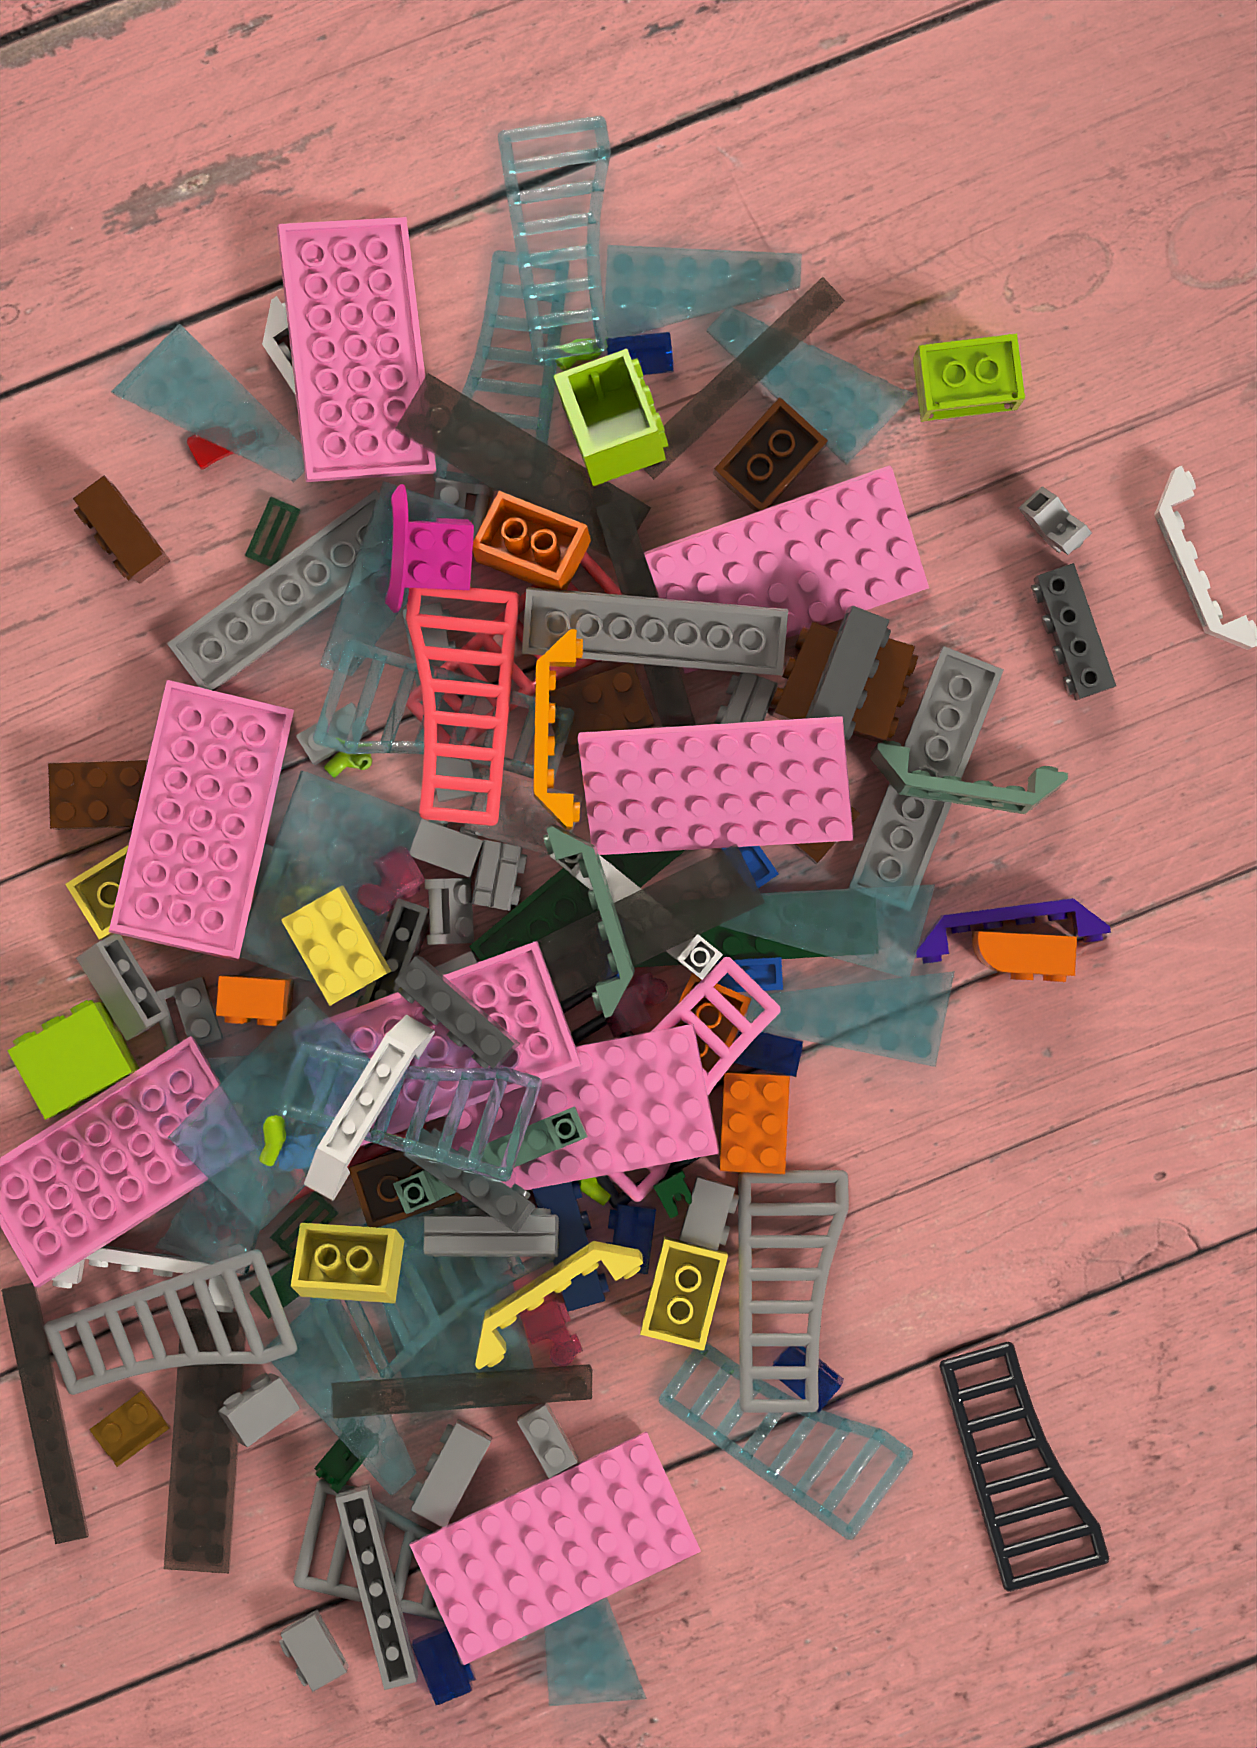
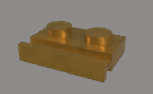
(130, 1428)

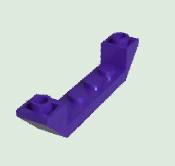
(1084, 924)

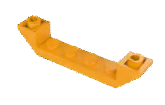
(561, 654)

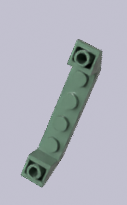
(893, 764)
(566, 844)
(539, 1140)

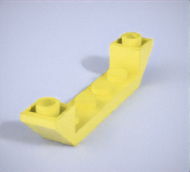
(618, 1260)

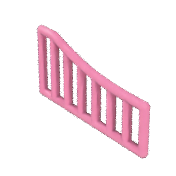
(726, 1054)

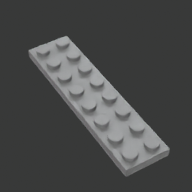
(274, 602)
(658, 630)
(940, 745)

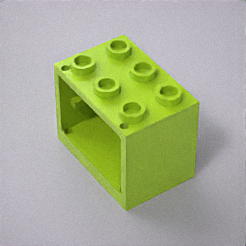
(968, 377)
(612, 416)
(72, 1058)

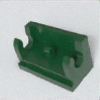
(670, 1187)
(337, 1466)

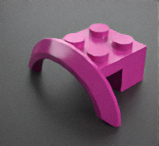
(427, 552)

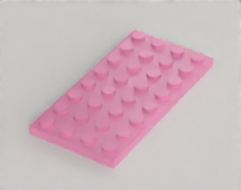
(353, 346)
(801, 555)
(717, 785)
(201, 821)
(507, 987)
(636, 1098)
(103, 1165)
(554, 1548)

